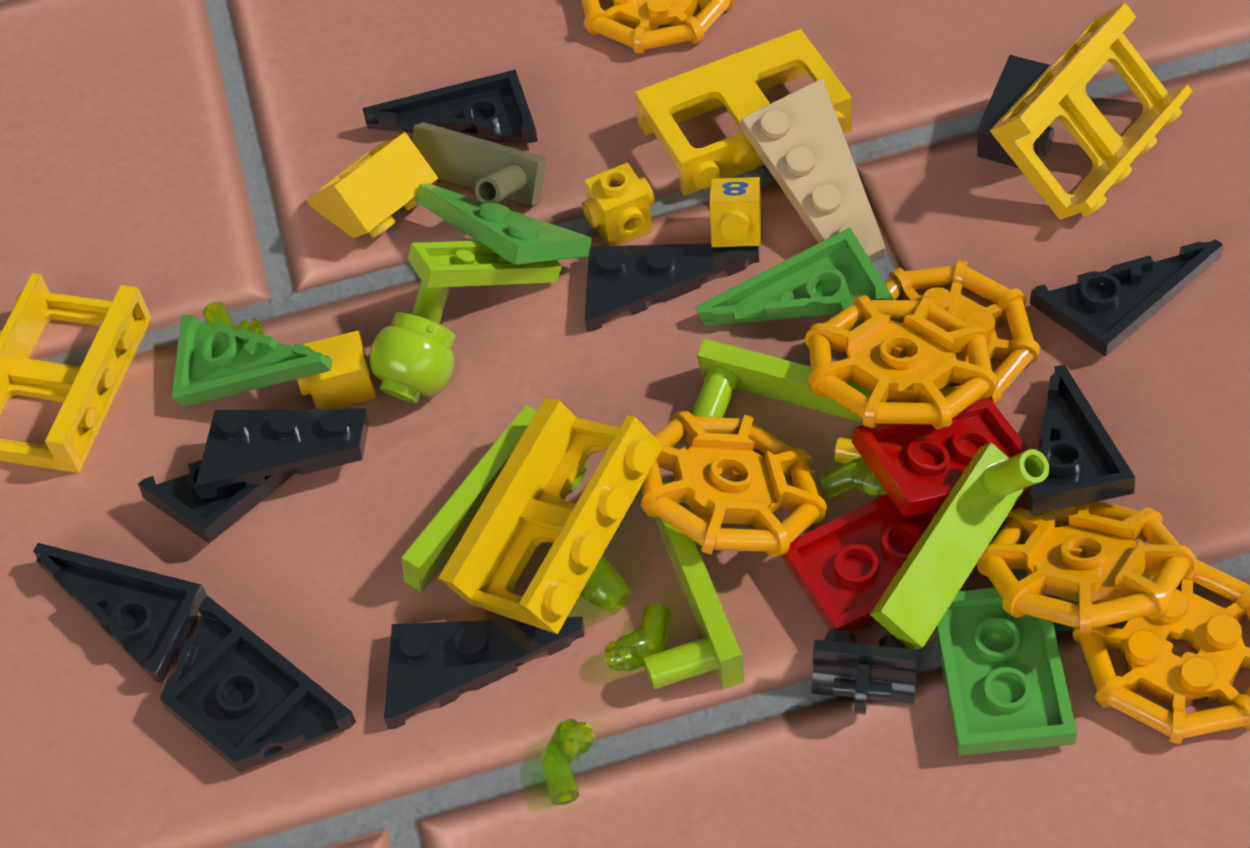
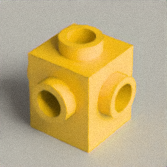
(618, 205)

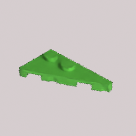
(502, 230)
(806, 285)
(227, 362)

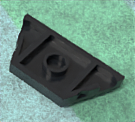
(246, 694)

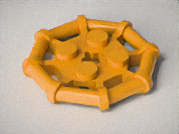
(637, 21)
(1007, 305)
(876, 362)
(750, 498)
(1058, 564)
(1172, 678)

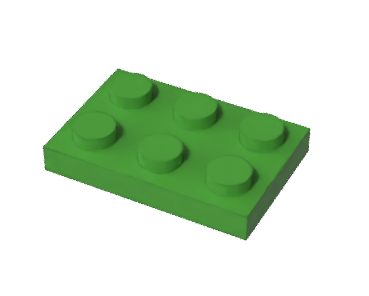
(1002, 677)

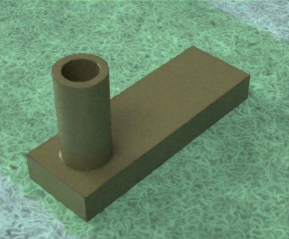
(482, 165)

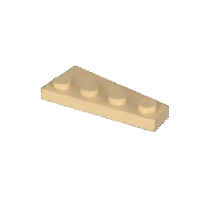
(813, 165)

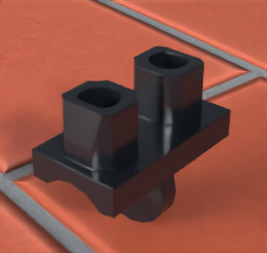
(864, 670)

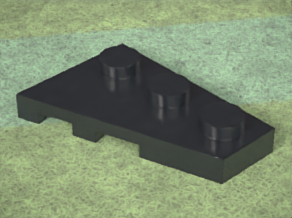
(272, 441)

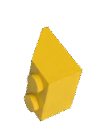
(374, 188)

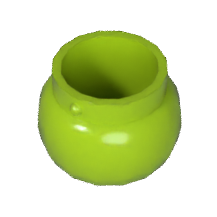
(413, 357)

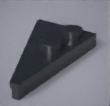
(480, 108)
(649, 274)
(1116, 302)
(1079, 452)
(210, 515)
(134, 606)
(449, 658)

